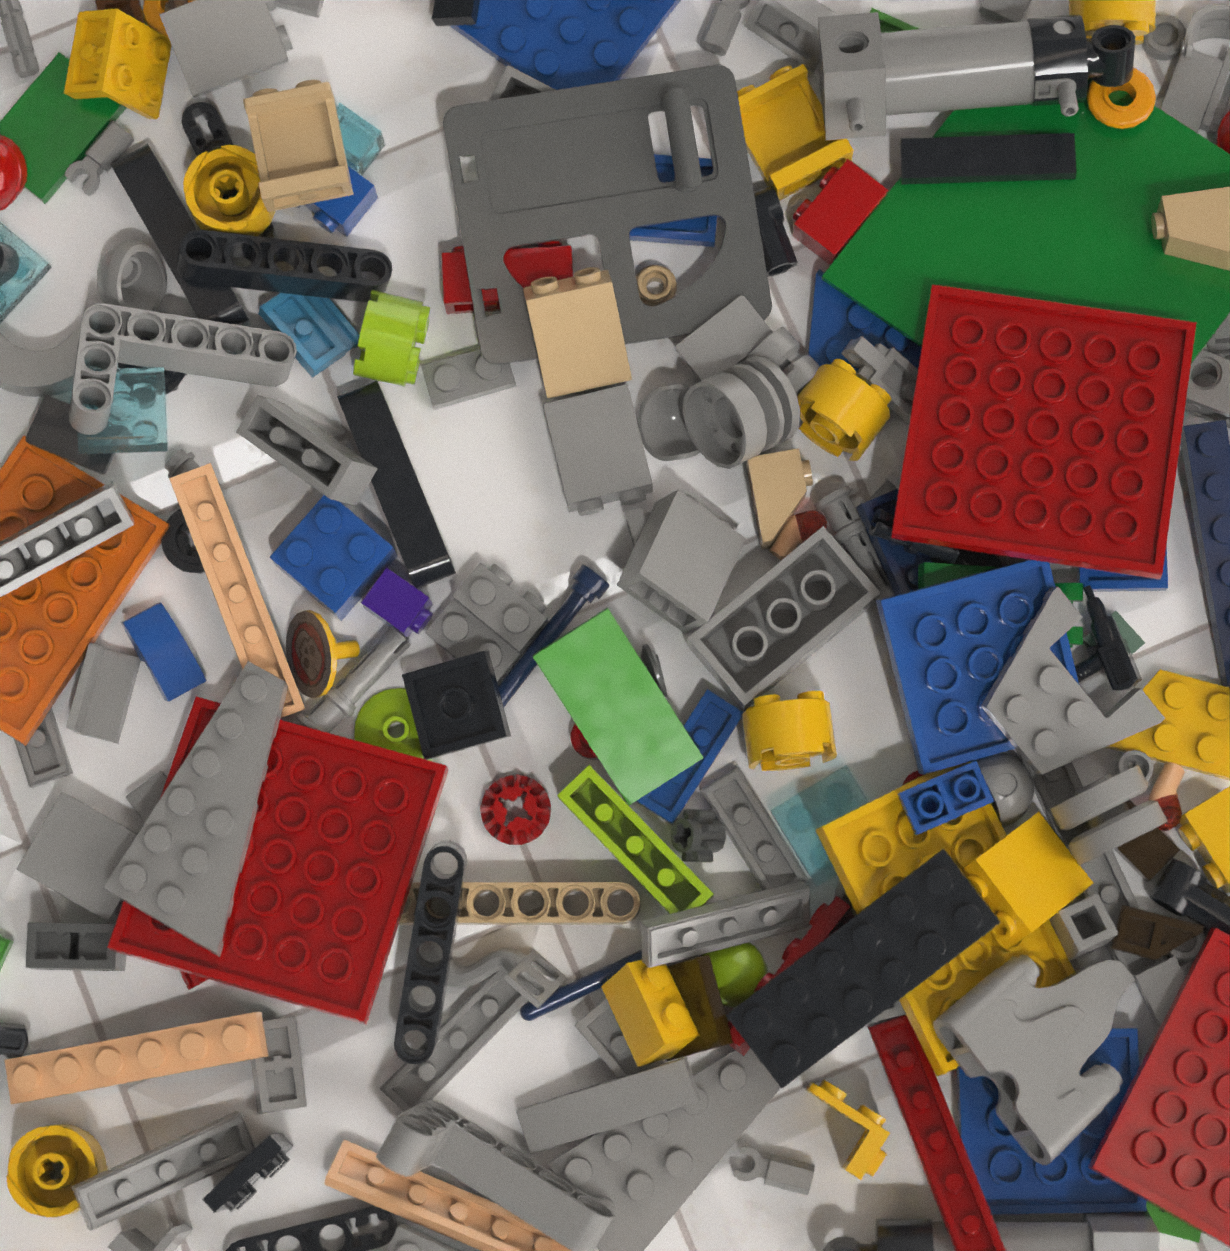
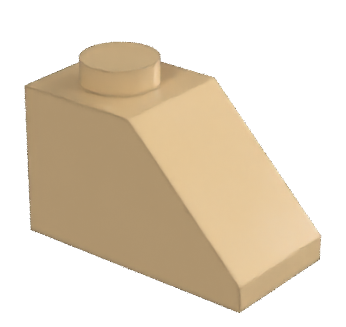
(777, 490)

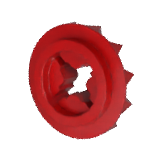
(519, 830)

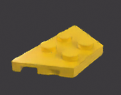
(1193, 728)

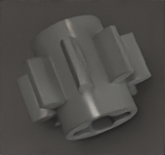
(698, 835)

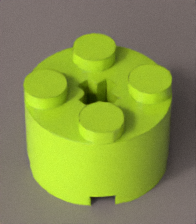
(389, 339)

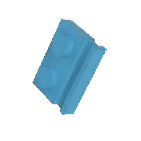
(314, 325)

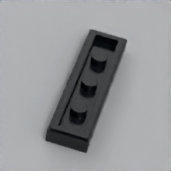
(988, 158)

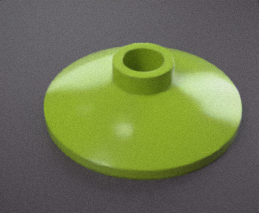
(377, 716)

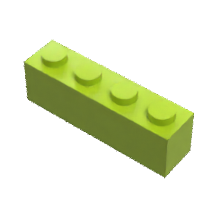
(633, 843)

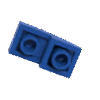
(164, 651)
(945, 797)

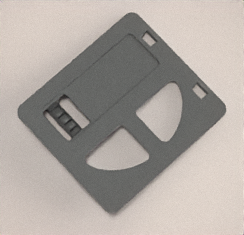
(588, 167)

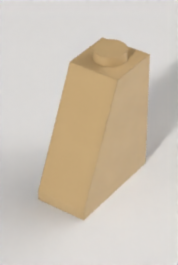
(1195, 226)

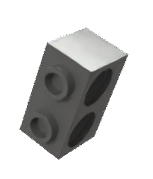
(72, 947)

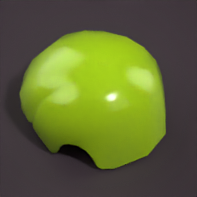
(737, 972)

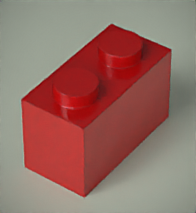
(837, 211)

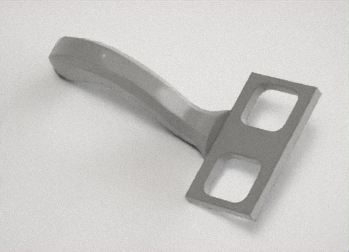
(503, 959)

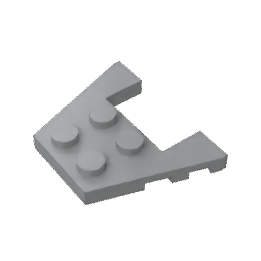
(1044, 706)

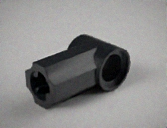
(776, 244)
(1187, 893)

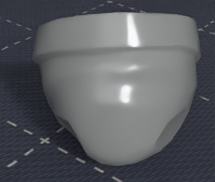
(132, 277)

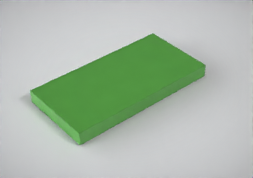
(617, 706)

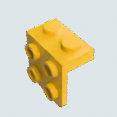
(867, 1152)

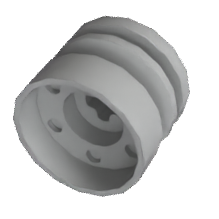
(741, 412)

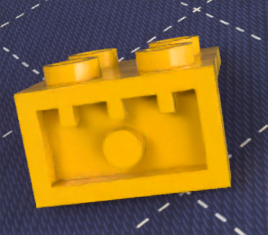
(118, 61)

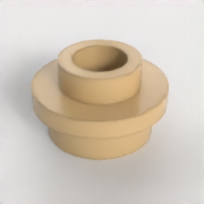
(661, 275)

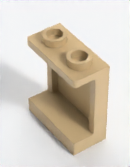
(298, 145)
(577, 332)

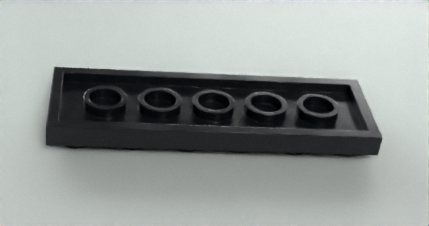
(863, 968)

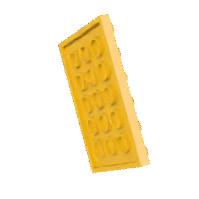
(878, 849)

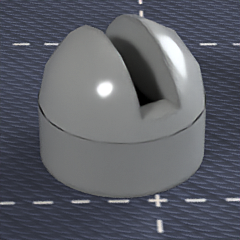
(1139, 758)

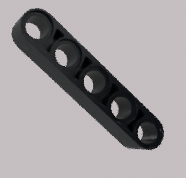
(167, 224)
(265, 276)
(396, 485)
(422, 972)

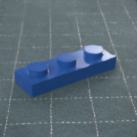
(710, 729)

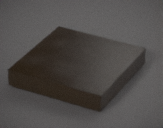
(703, 1000)

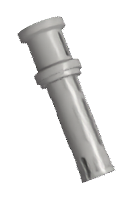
(852, 533)
(341, 698)

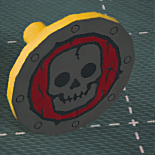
(314, 653)

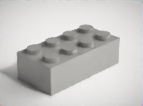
(783, 618)

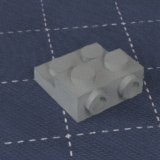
(489, 618)

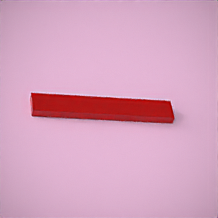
(935, 1137)

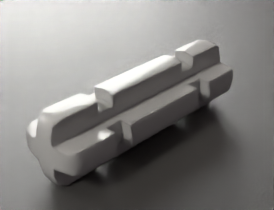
(18, 38)

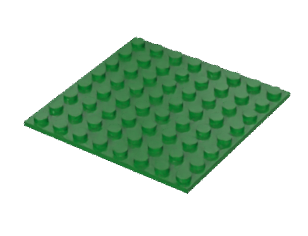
(1045, 239)

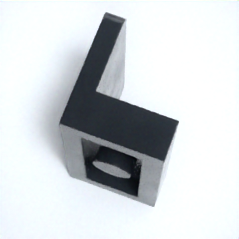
(55, 435)

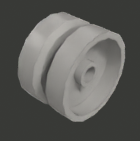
(1107, 814)

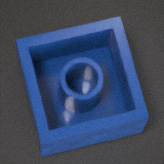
(334, 556)

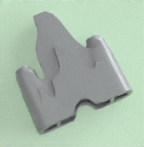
(1035, 1046)

